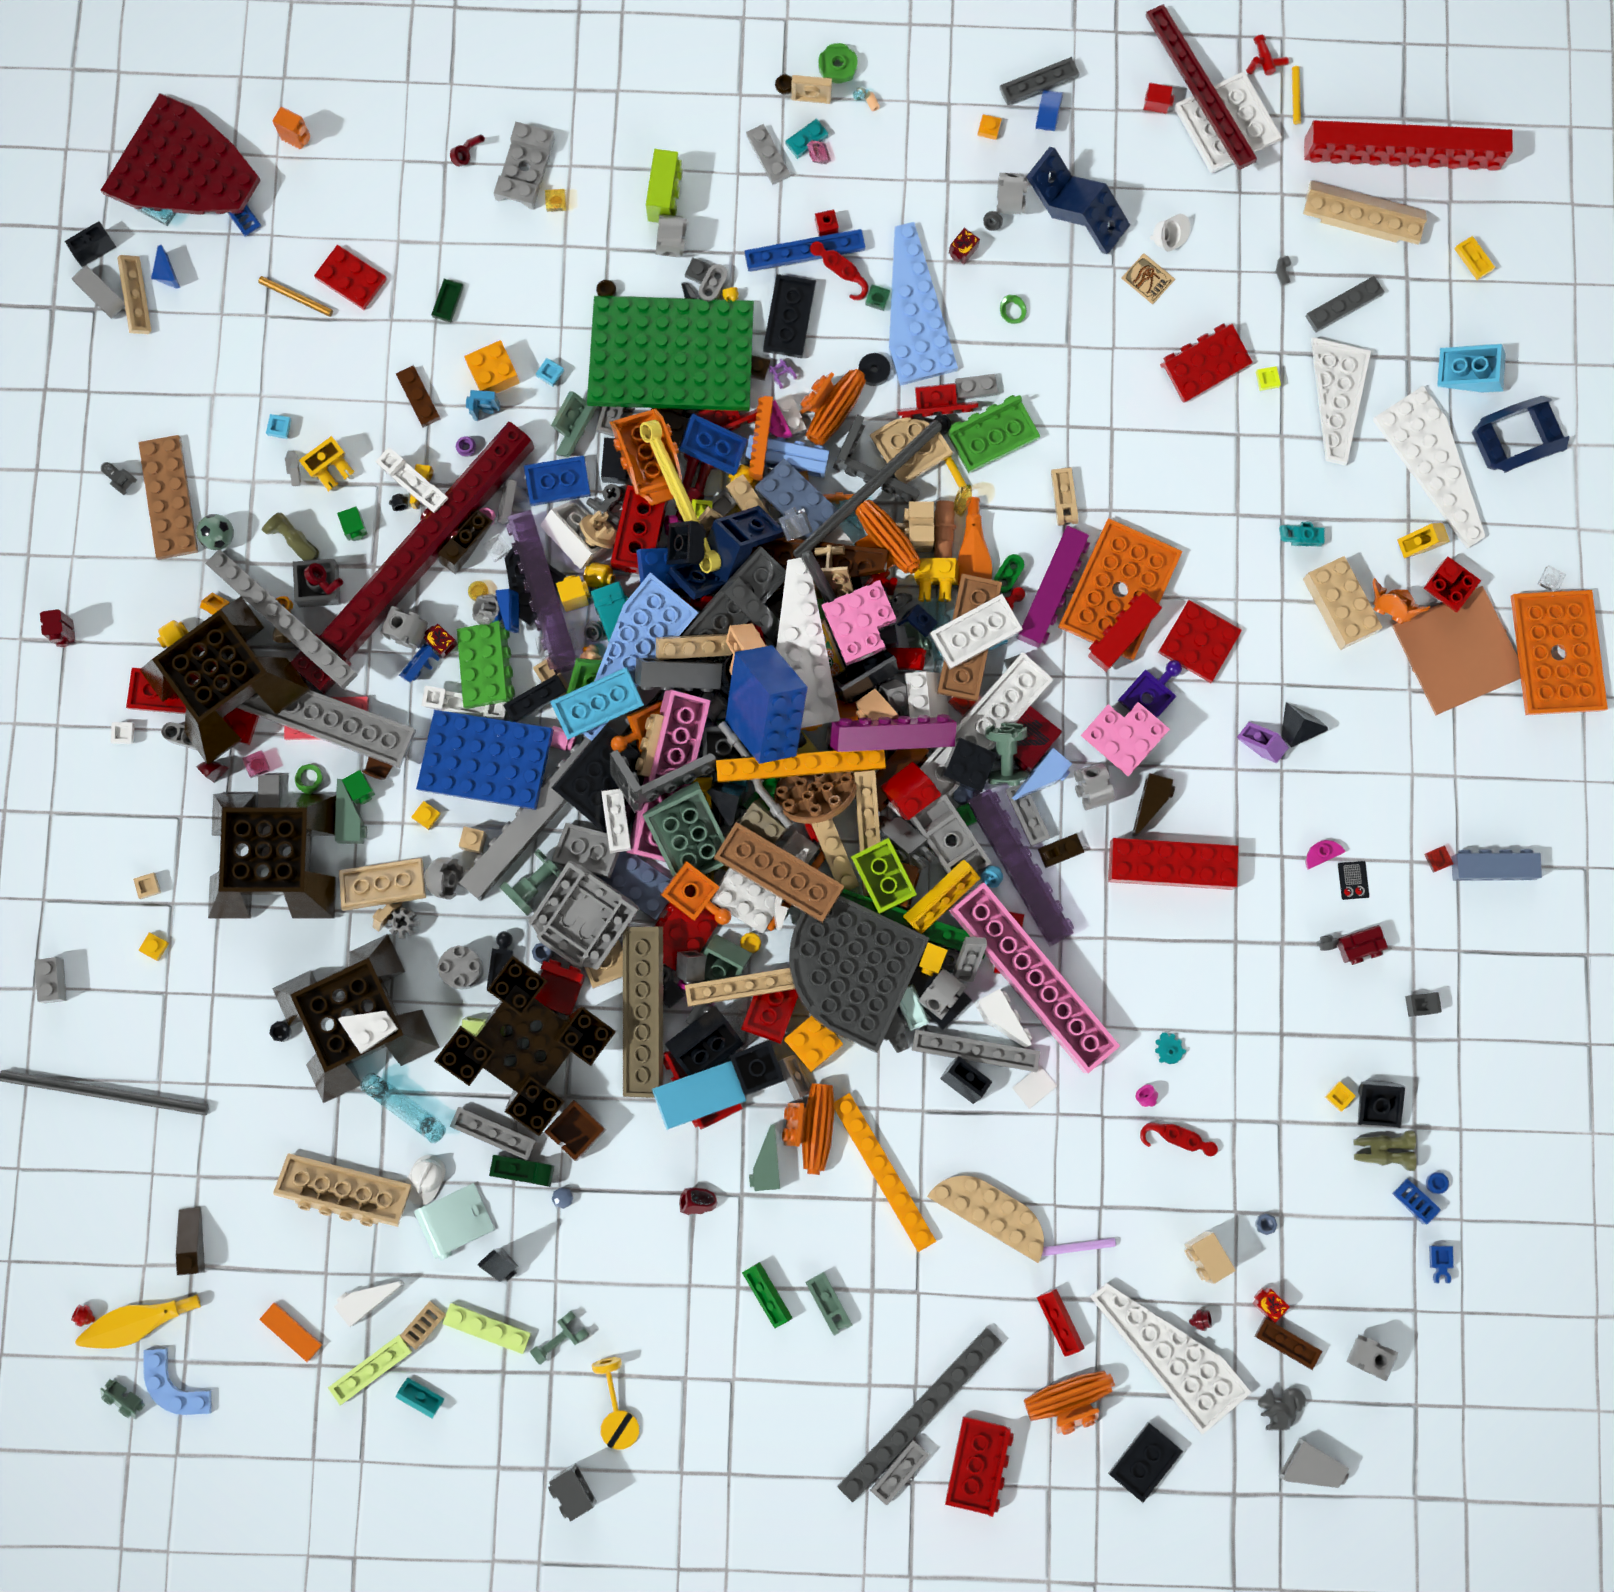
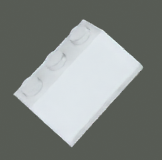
(564, 529)
(923, 695)

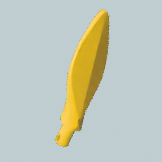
(132, 1323)

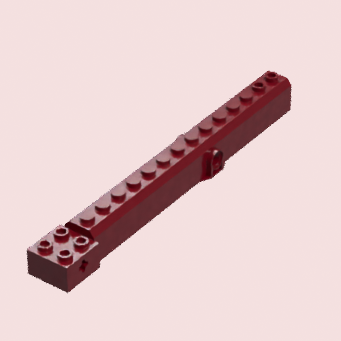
(418, 551)

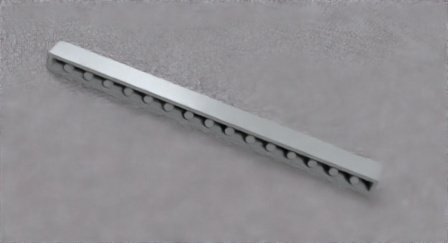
(529, 823)

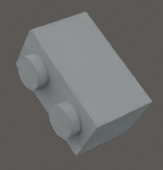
(50, 980)

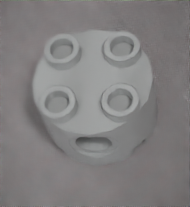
(1010, 193)
(670, 235)
(404, 628)
(1094, 786)
(460, 967)
(942, 993)
(1372, 1357)

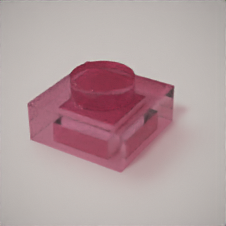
(818, 152)
(256, 764)

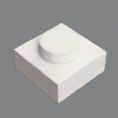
(122, 733)

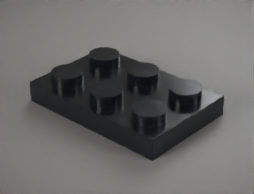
(1145, 1462)

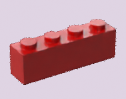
(1124, 632)

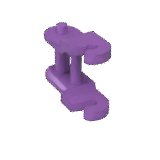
(787, 369)

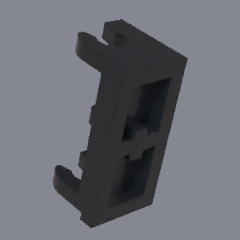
(90, 244)

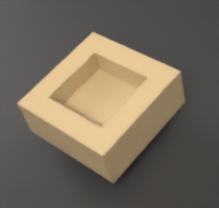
(147, 885)

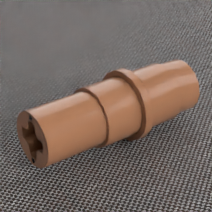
(944, 529)

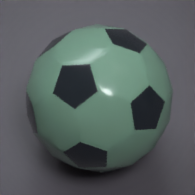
(215, 532)

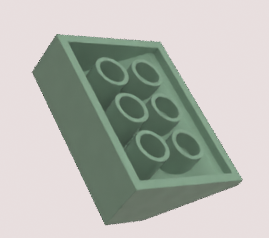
(686, 830)

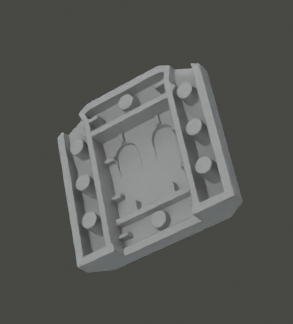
(582, 917)

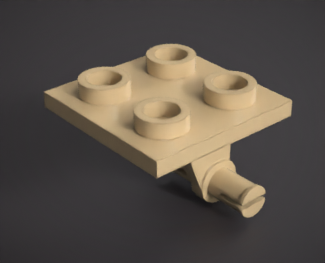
(837, 576)

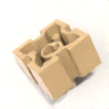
(919, 525)

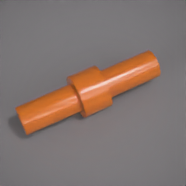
(837, 497)

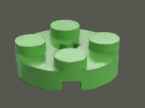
(838, 52)

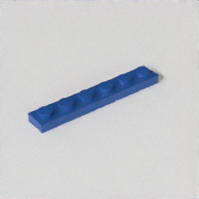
(799, 250)

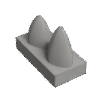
(510, 494)

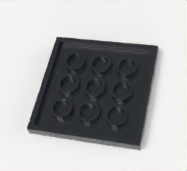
(591, 774)

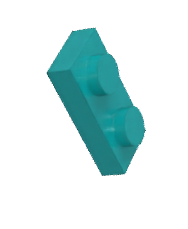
(798, 142)
(419, 1398)

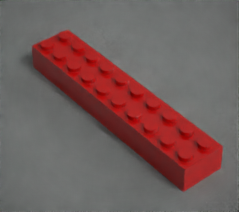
(1408, 145)

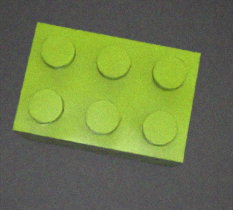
(663, 184)
(884, 875)

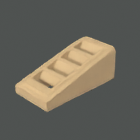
(417, 1320)

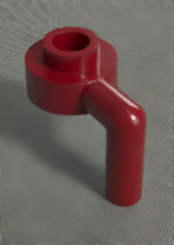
(460, 154)
(317, 574)

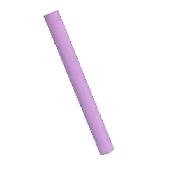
(1082, 1246)

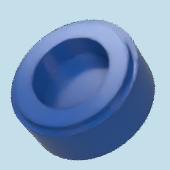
(1437, 1183)

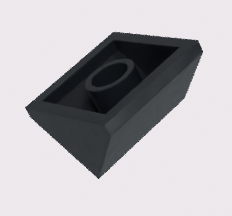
(728, 799)

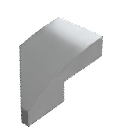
(293, 468)

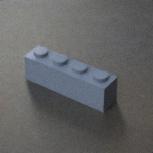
(1496, 866)

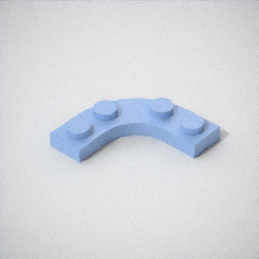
(165, 1393)

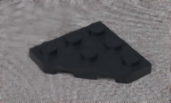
(516, 584)

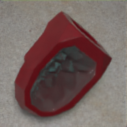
(697, 1201)

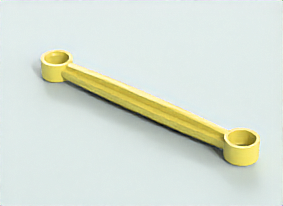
(652, 432)

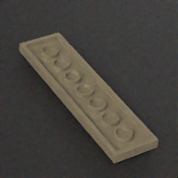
(642, 1011)

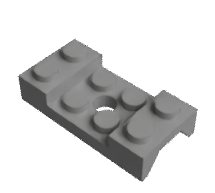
(528, 146)
(938, 822)

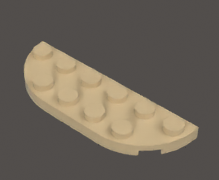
(992, 1213)

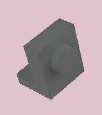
(1423, 1004)

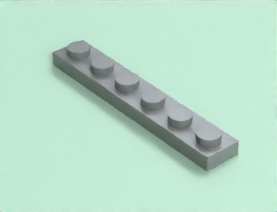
(976, 1050)

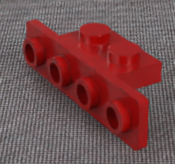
(936, 399)
(727, 418)

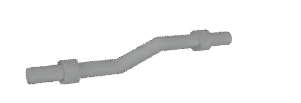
(775, 809)

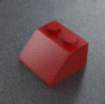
(910, 791)

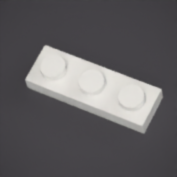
(616, 821)

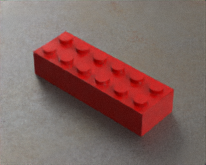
(1173, 864)

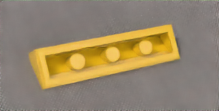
(942, 897)

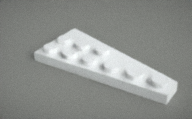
(1339, 384)

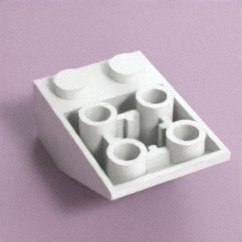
(999, 1015)

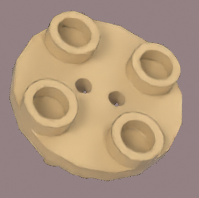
(598, 530)

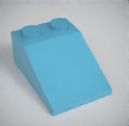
(1472, 368)

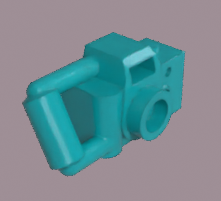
(1303, 534)

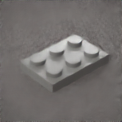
(585, 848)

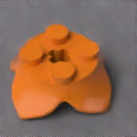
(1396, 603)

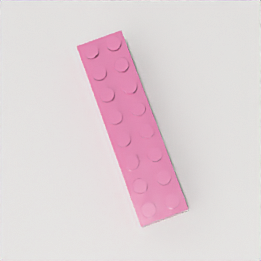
(676, 747)

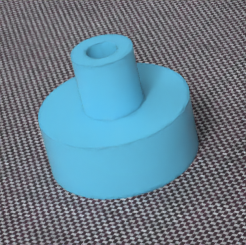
(992, 876)

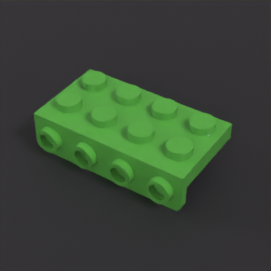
(993, 433)
(485, 665)

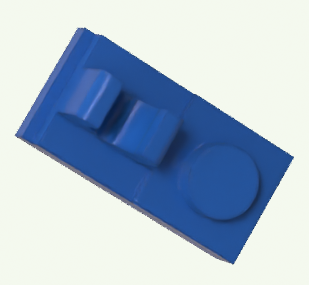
(420, 659)

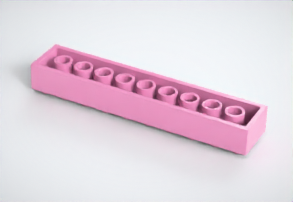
(1035, 978)

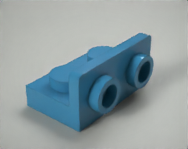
(482, 400)

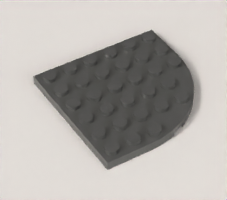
(853, 970)

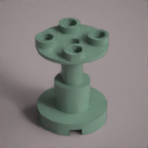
(1006, 746)
(526, 888)

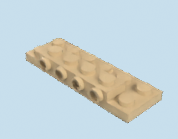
(342, 1191)

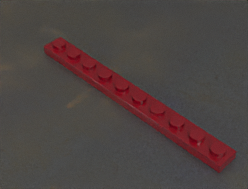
(1201, 87)

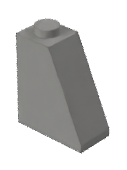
(1313, 1467)

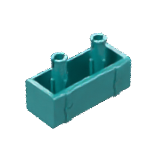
(608, 605)

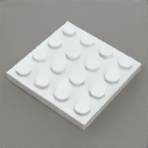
(1246, 111)

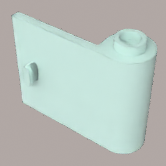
(451, 1221)

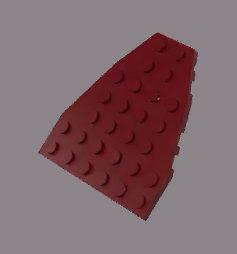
(181, 165)

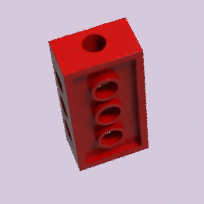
(629, 522)

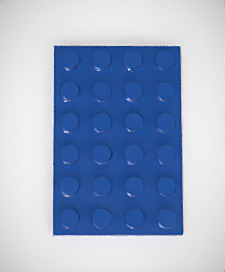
(485, 759)

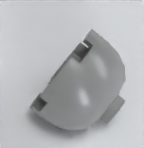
(443, 877)

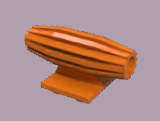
(831, 404)
(885, 534)
(811, 1127)
(1070, 1401)

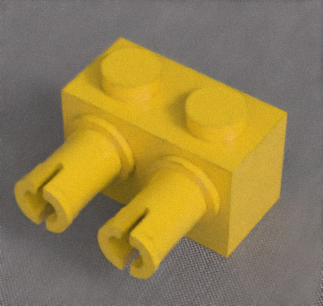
(321, 457)
(936, 572)

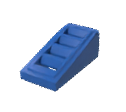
(245, 232)
(509, 608)
(1420, 1197)

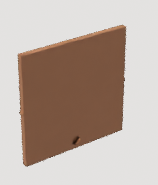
(1459, 652)

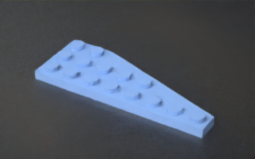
(917, 328)
(647, 614)

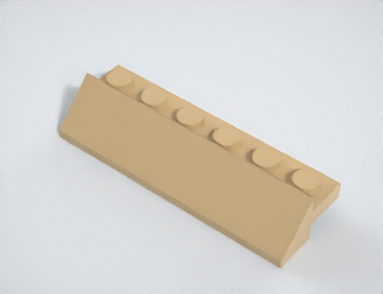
(1364, 213)

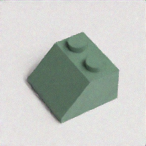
(724, 959)

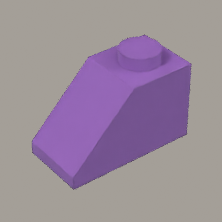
(1263, 742)

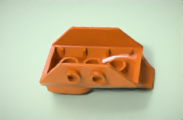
(640, 458)

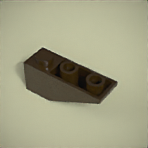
(462, 545)

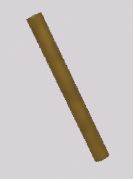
(295, 296)

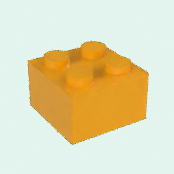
(492, 368)
(812, 1043)

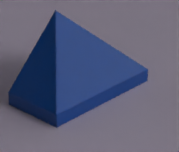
(163, 269)

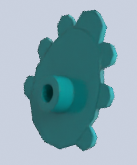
(1169, 1049)

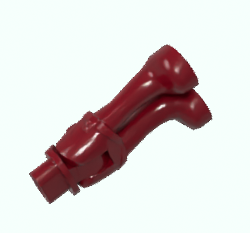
(698, 491)

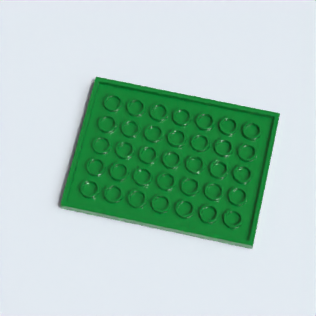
(670, 353)

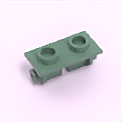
(920, 641)
(127, 1405)

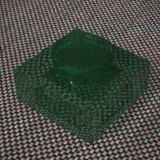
(877, 297)

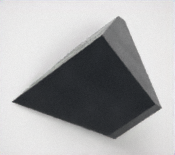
(1300, 726)

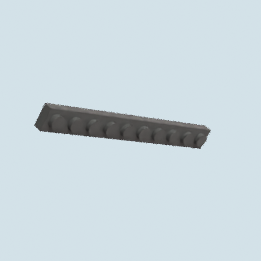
(919, 1415)

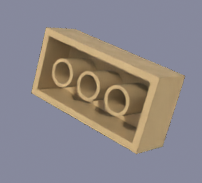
(1342, 603)

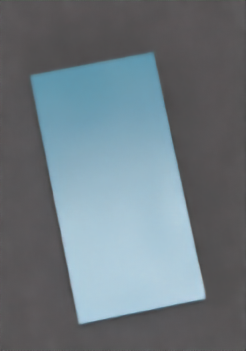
(597, 703)
(699, 1095)

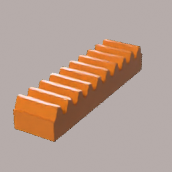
(760, 438)

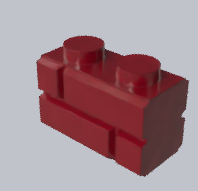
(57, 627)
(1361, 944)

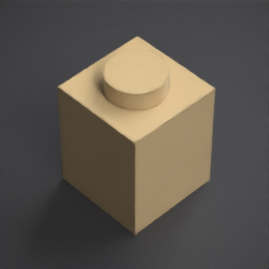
(472, 840)

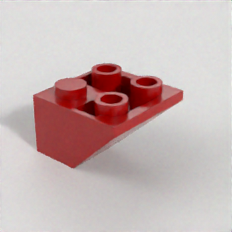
(1451, 584)

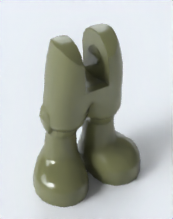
(293, 537)
(1382, 1143)

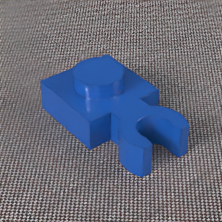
(1441, 1258)

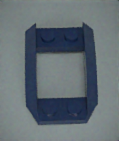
(1545, 423)

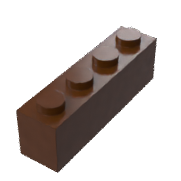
(894, 764)

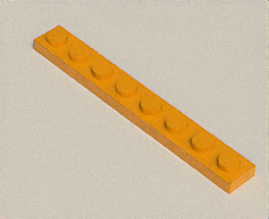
(800, 765)
(883, 1172)

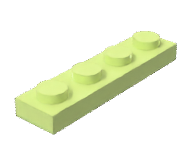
(486, 1328)
(370, 1369)

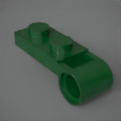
(521, 1170)

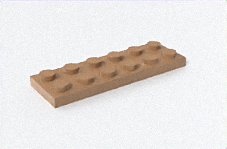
(168, 497)
(966, 679)
(779, 872)

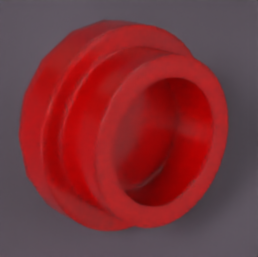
(82, 1315)

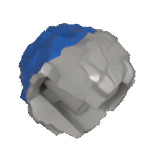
(486, 609)

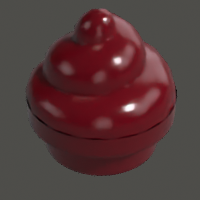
(1201, 1320)

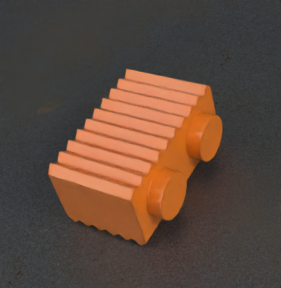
(291, 128)

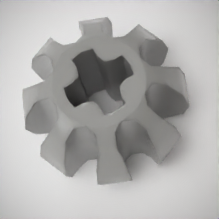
(402, 929)

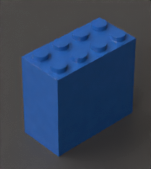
(766, 704)

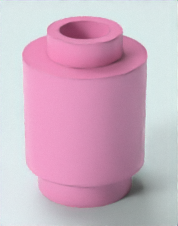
(560, 740)

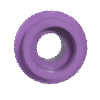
(463, 441)

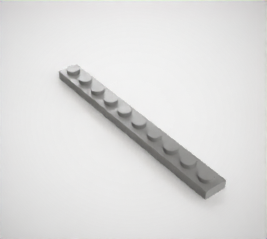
(282, 619)

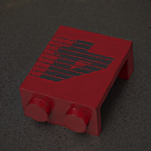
(1040, 737)

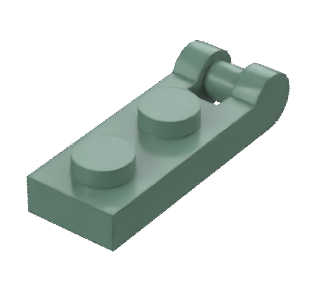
(828, 1302)

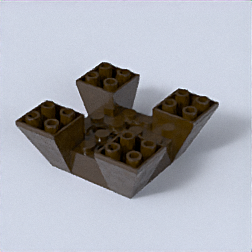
(245, 672)
(239, 877)
(362, 982)
(531, 1099)

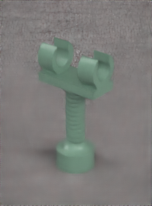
(539, 1354)

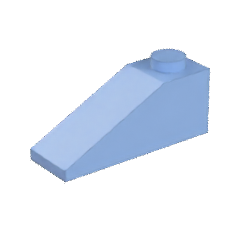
(1047, 772)

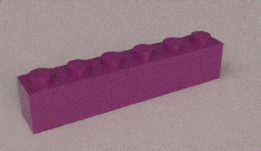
(1053, 586)
(893, 733)

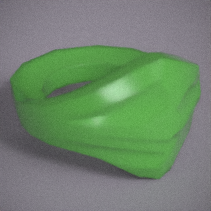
(1016, 300)
(308, 789)

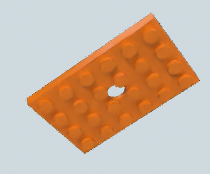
(1118, 557)
(1565, 621)

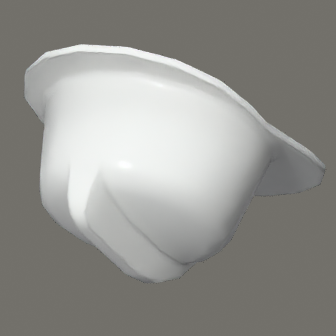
(1171, 232)
(425, 1179)

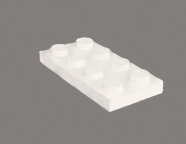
(976, 631)

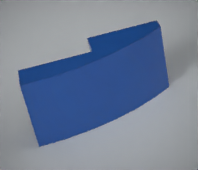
(1049, 110)

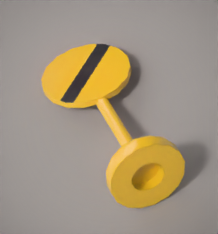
(620, 1427)

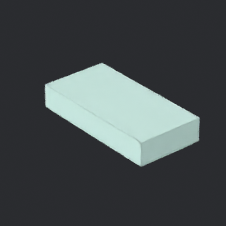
(912, 1009)

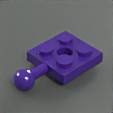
(1155, 687)

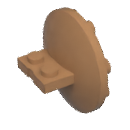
(815, 797)

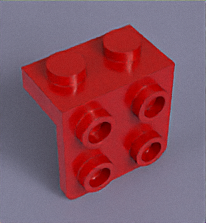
(561, 987)

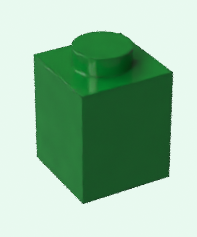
(352, 524)
(358, 787)

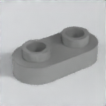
(712, 284)

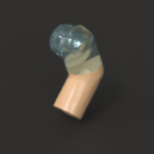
(868, 96)

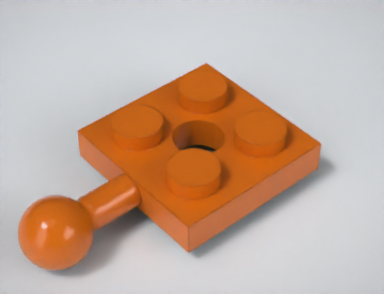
(637, 723)
(704, 892)

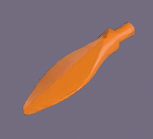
(974, 555)

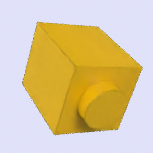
(932, 959)

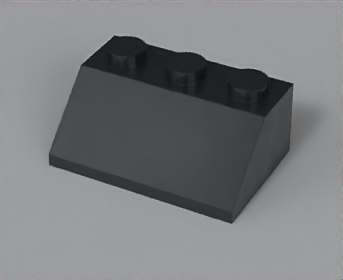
(864, 676)
(704, 1042)

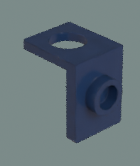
(919, 620)

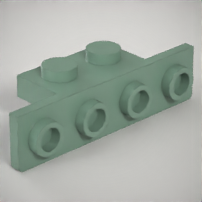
(572, 421)

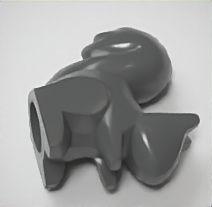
(1282, 1413)

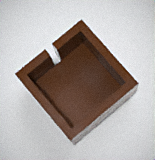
(576, 1129)

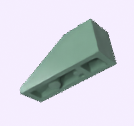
(348, 821)
(766, 1170)

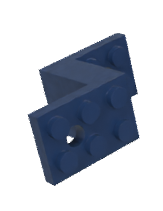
(1078, 200)
(733, 541)

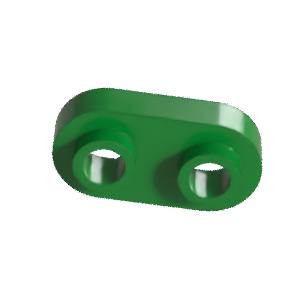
(1008, 574)

